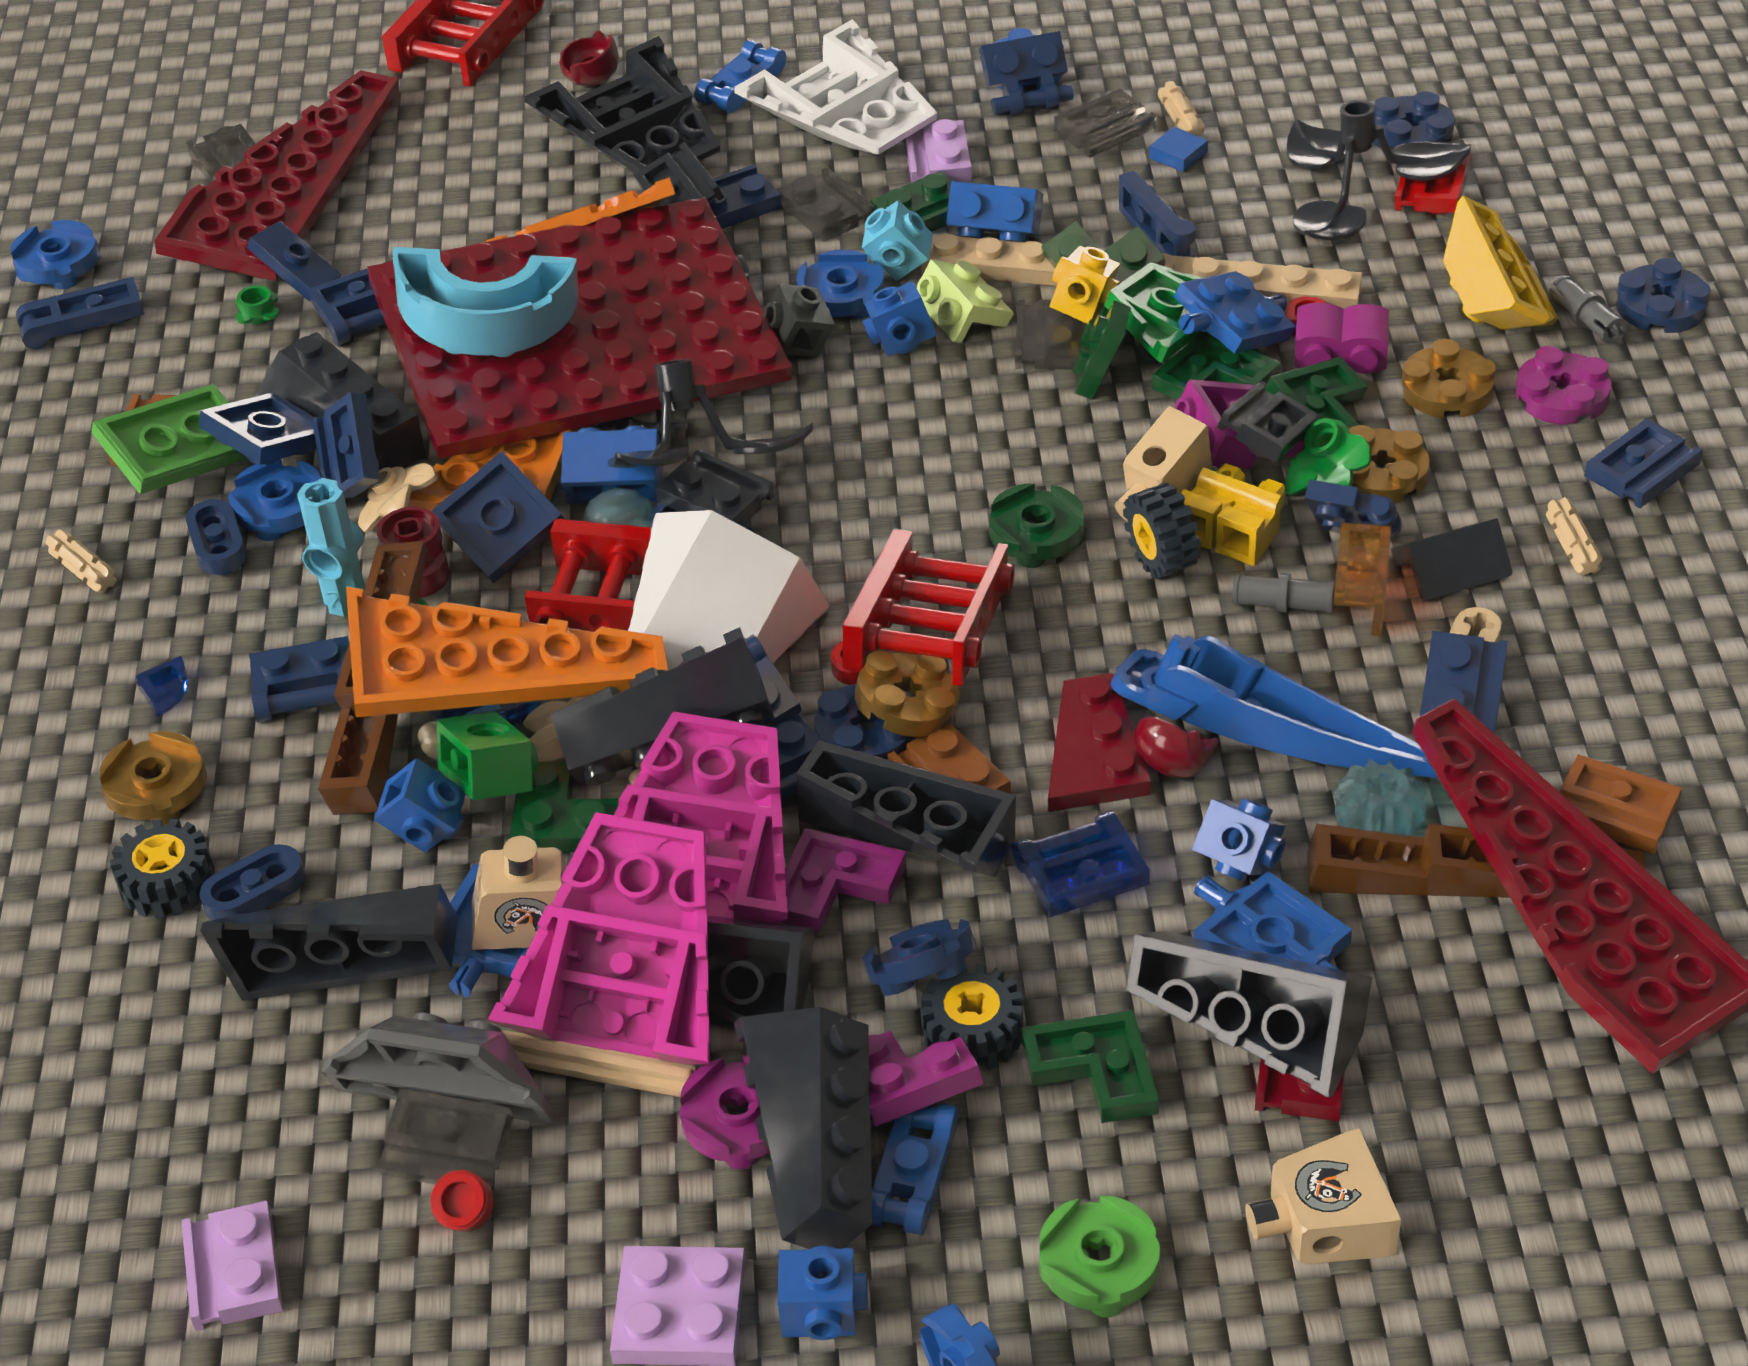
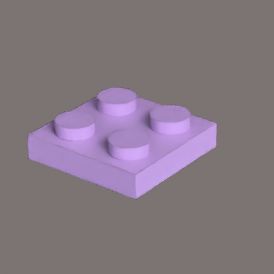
(678, 1306)

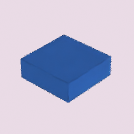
(1178, 149)

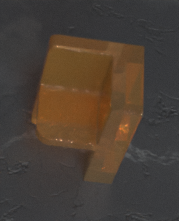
(1363, 569)

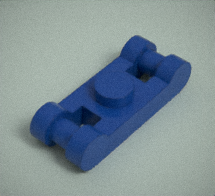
(721, 87)
(913, 1168)

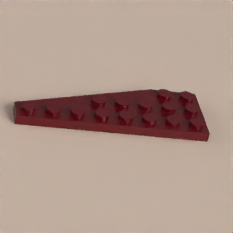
(280, 179)
(1599, 917)

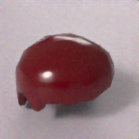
(590, 60)
(1172, 748)

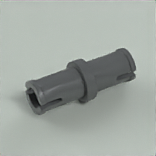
(1588, 309)
(1283, 593)

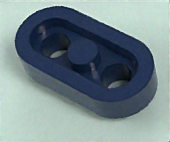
(216, 537)
(253, 882)

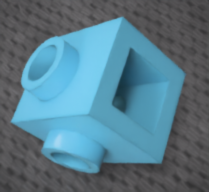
(897, 239)

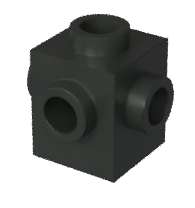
(799, 319)

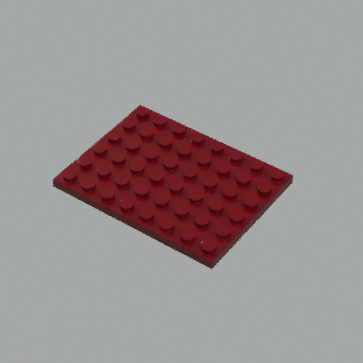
(648, 294)

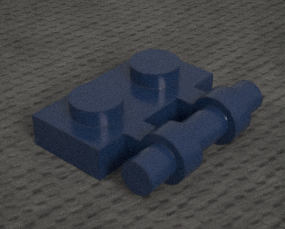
(1023, 61)
(1346, 504)

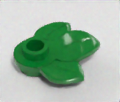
(1328, 456)

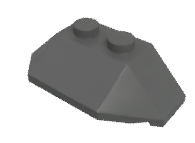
(439, 1060)

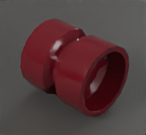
(416, 525)

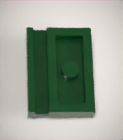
(925, 196)

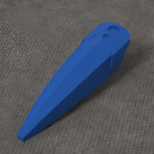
(1258, 706)

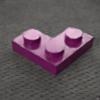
(834, 865)
(911, 1083)

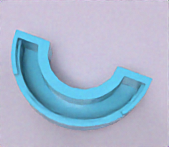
(486, 315)

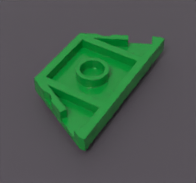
(1154, 309)

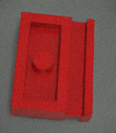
(1436, 195)

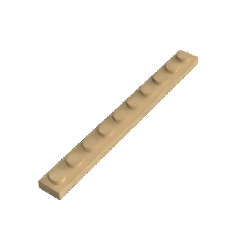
(1026, 264)

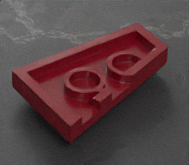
(1094, 748)

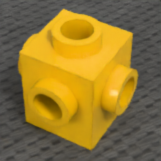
(1084, 283)

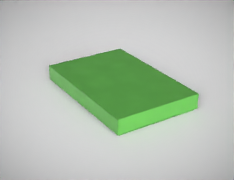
(164, 440)

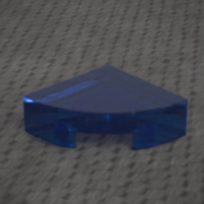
(164, 685)

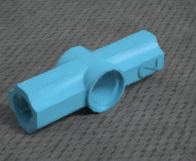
(332, 542)

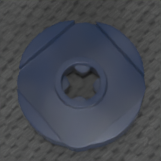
(1414, 119)
(1662, 296)
(839, 720)
(920, 953)

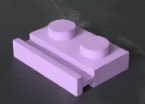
(939, 148)
(231, 1265)

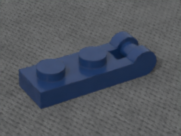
(1153, 216)
(78, 311)

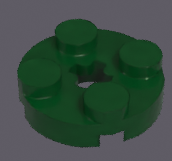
(1056, 511)

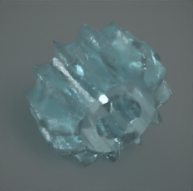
(1380, 799)

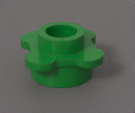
(256, 305)

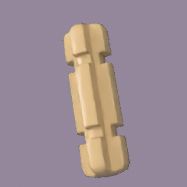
(1180, 109)
(1574, 536)
(81, 561)

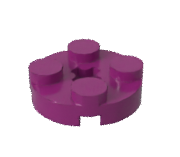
(1585, 383)
(706, 1118)

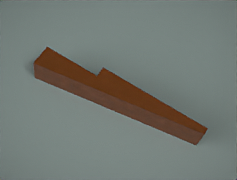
(364, 745)
(1396, 864)

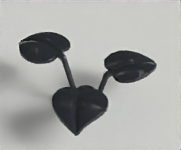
(1319, 147)
(676, 393)

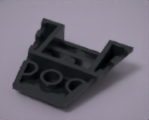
(634, 115)

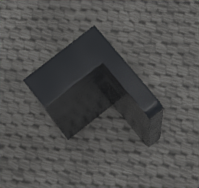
(1456, 559)

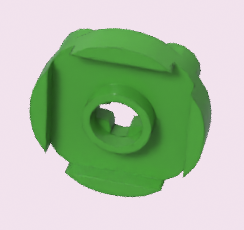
(1093, 1284)

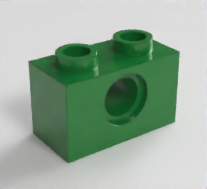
(485, 755)

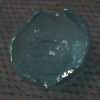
(620, 507)

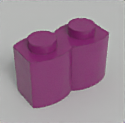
(1352, 333)

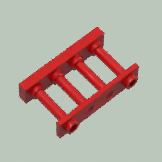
(428, 18)
(597, 548)
(893, 583)

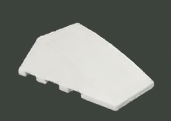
(846, 97)
(718, 576)

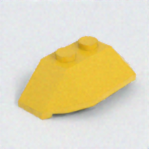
(1493, 271)

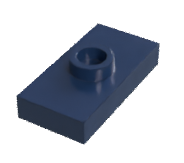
(292, 258)

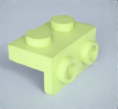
(959, 296)

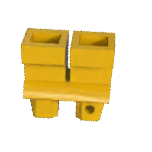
(1235, 513)

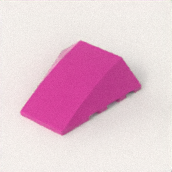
(727, 784)
(621, 947)

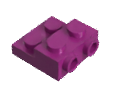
(1207, 403)

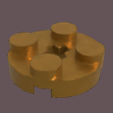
(1466, 377)
(1404, 463)
(883, 688)
(158, 797)

